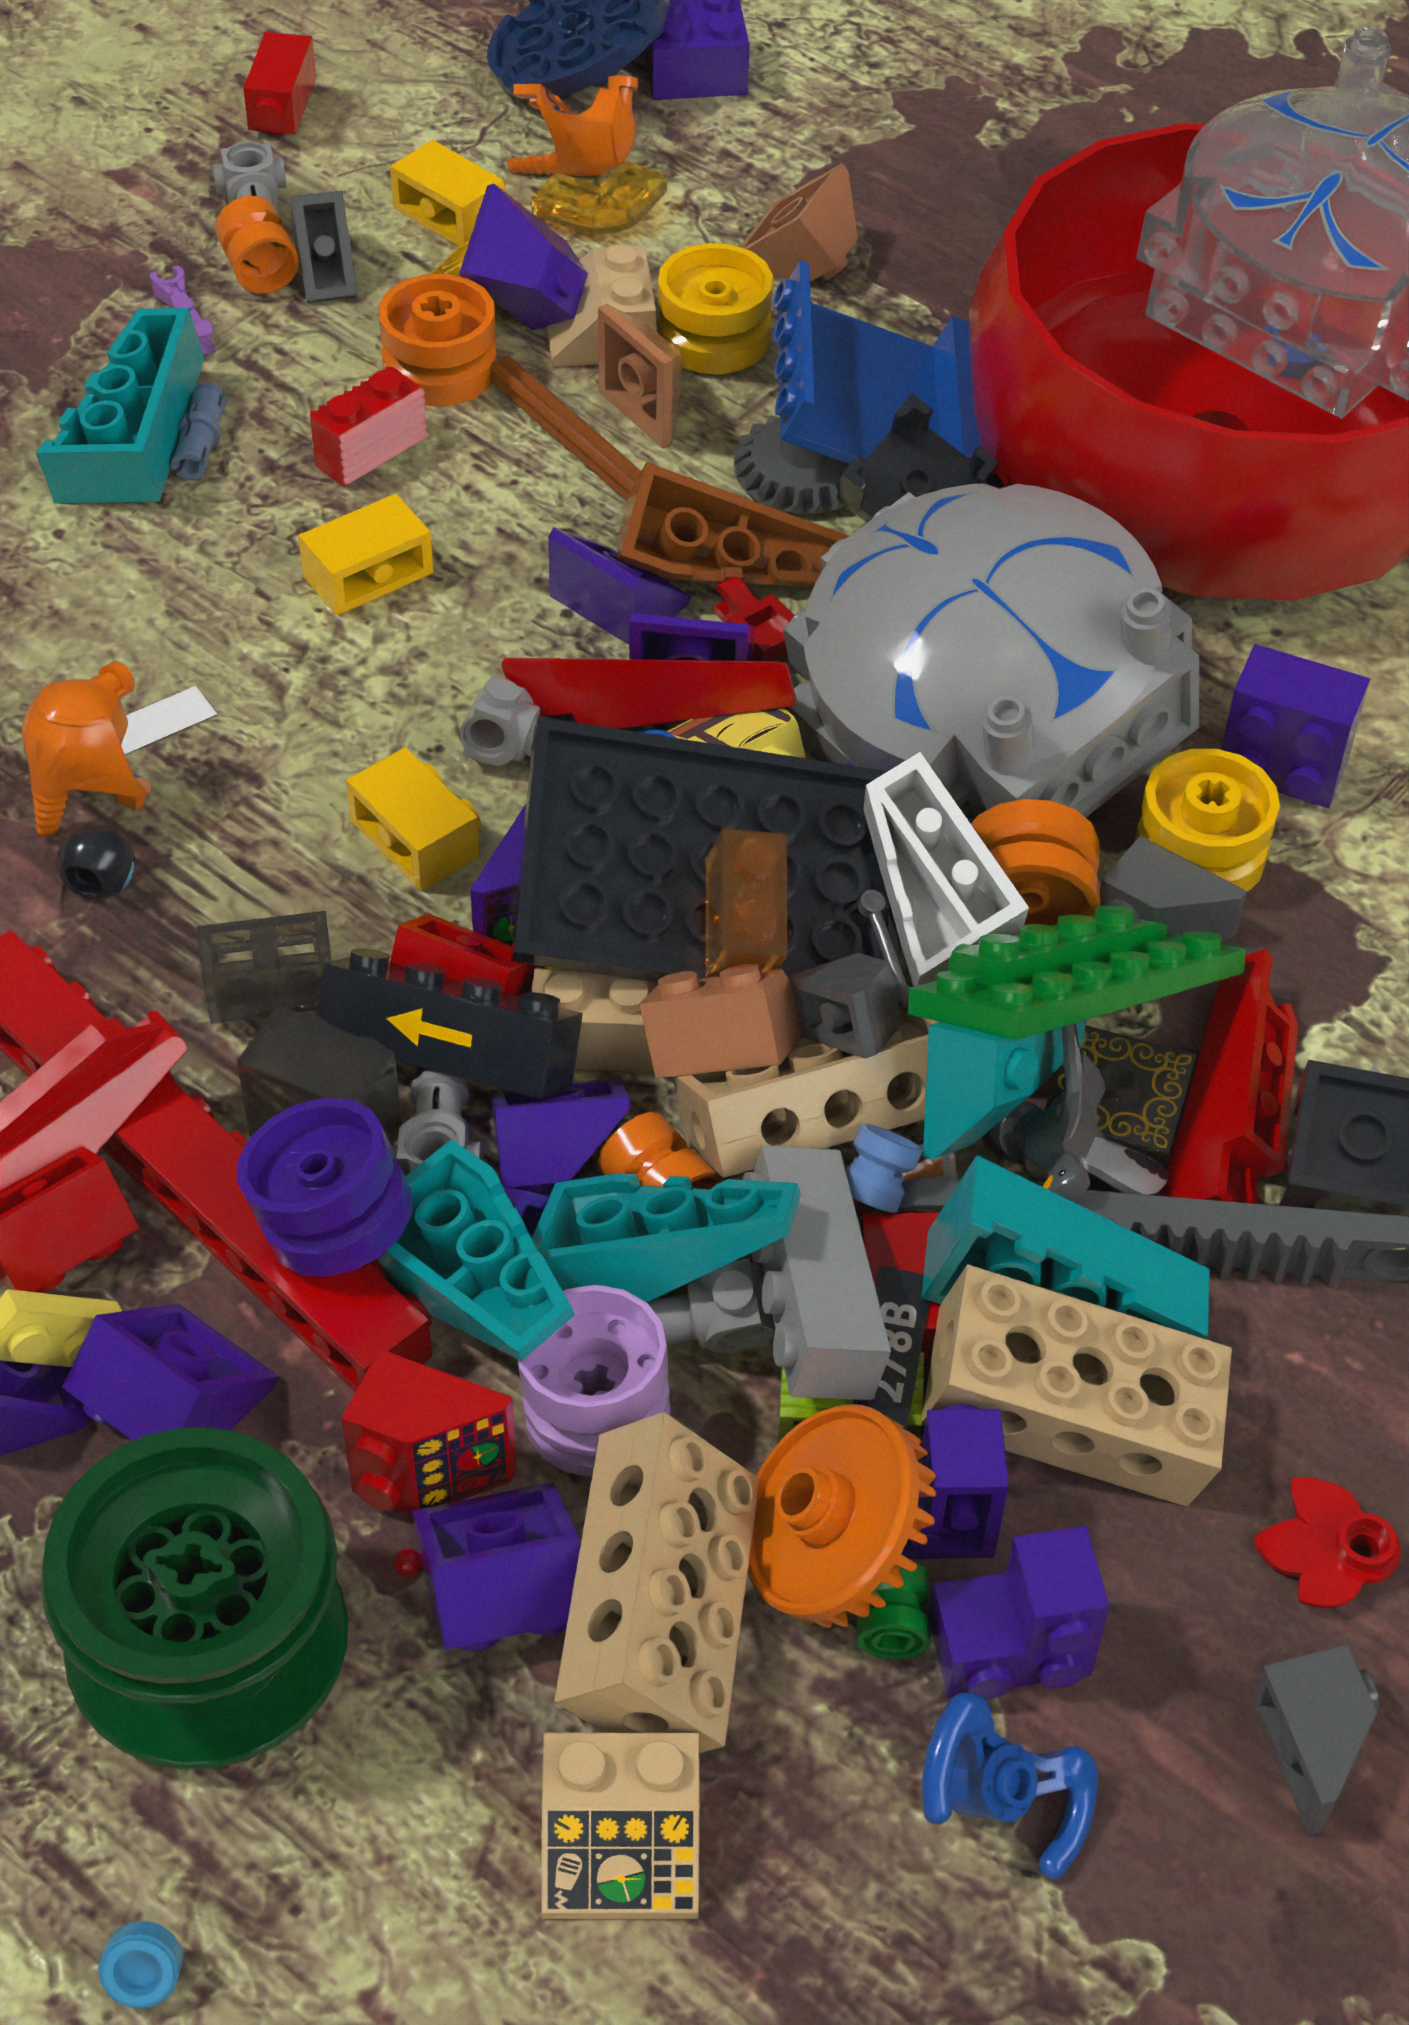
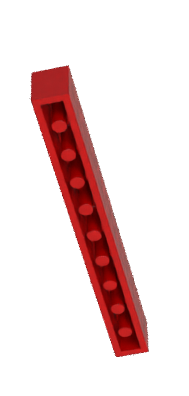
(191, 1171)

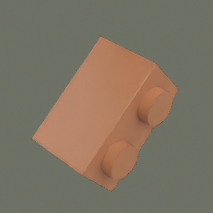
(720, 1021)

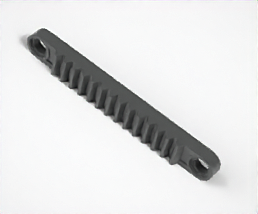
(1238, 1233)

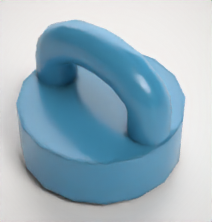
(140, 1964)

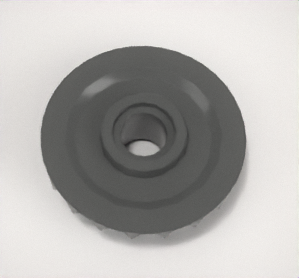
(786, 474)

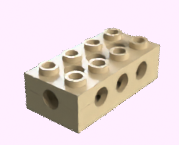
(806, 1101)
(1083, 1384)
(659, 1585)

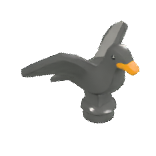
(1064, 1140)

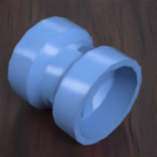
(877, 1171)

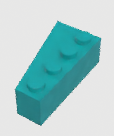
(128, 422)
(1055, 1244)

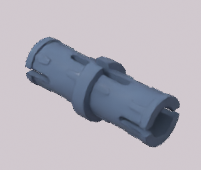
(199, 431)

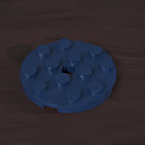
(572, 42)

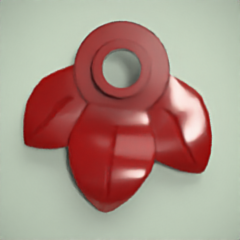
(1320, 1544)

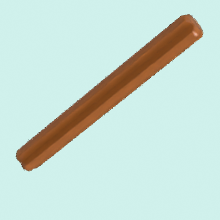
(565, 425)

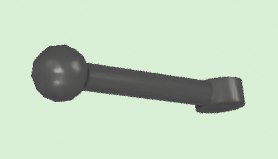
(871, 906)

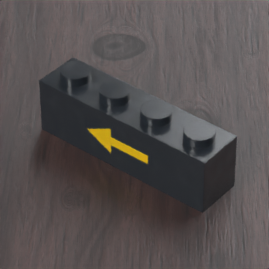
(453, 1024)

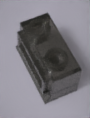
(258, 985)

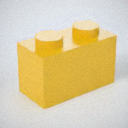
(441, 190)
(366, 554)
(414, 818)

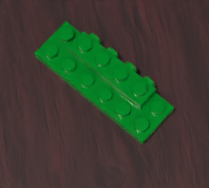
(1070, 973)

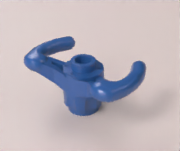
(997, 1780)

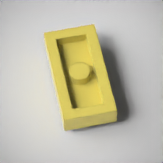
(46, 1326)

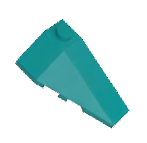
(980, 1080)
(657, 1236)
(474, 1257)

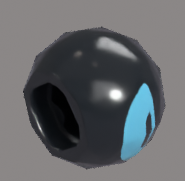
(95, 860)

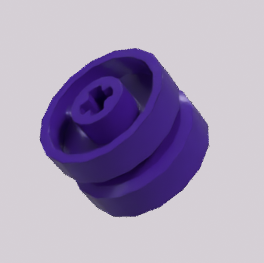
(325, 1187)

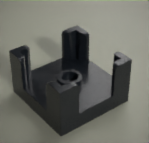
(910, 461)
(1349, 1140)

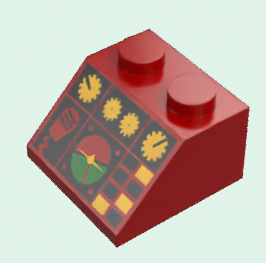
(425, 1436)

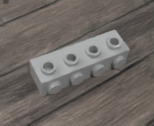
(821, 1282)

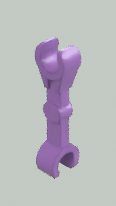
(174, 294)

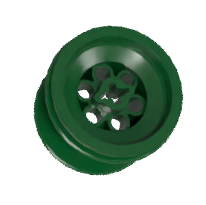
(176, 1542)

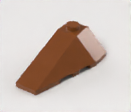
(711, 534)

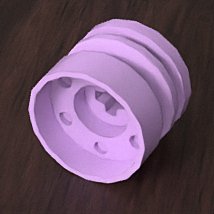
(594, 1376)

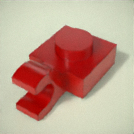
(766, 616)

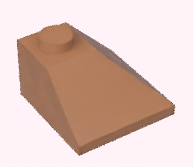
(808, 226)
(639, 373)

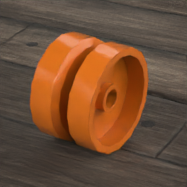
(440, 336)
(1047, 856)

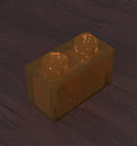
(746, 901)

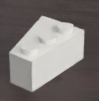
(935, 869)

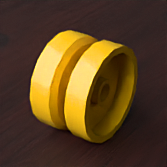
(716, 307)
(1212, 812)

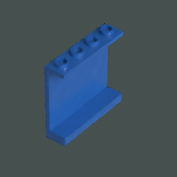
(851, 377)

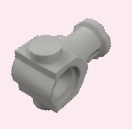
(249, 171)
(499, 724)
(434, 1120)
(719, 1311)

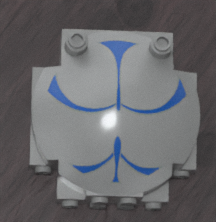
(1000, 643)

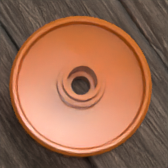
(837, 1514)

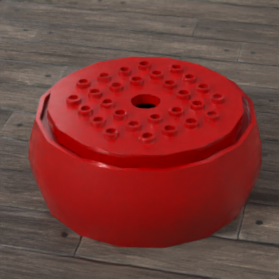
(1186, 450)

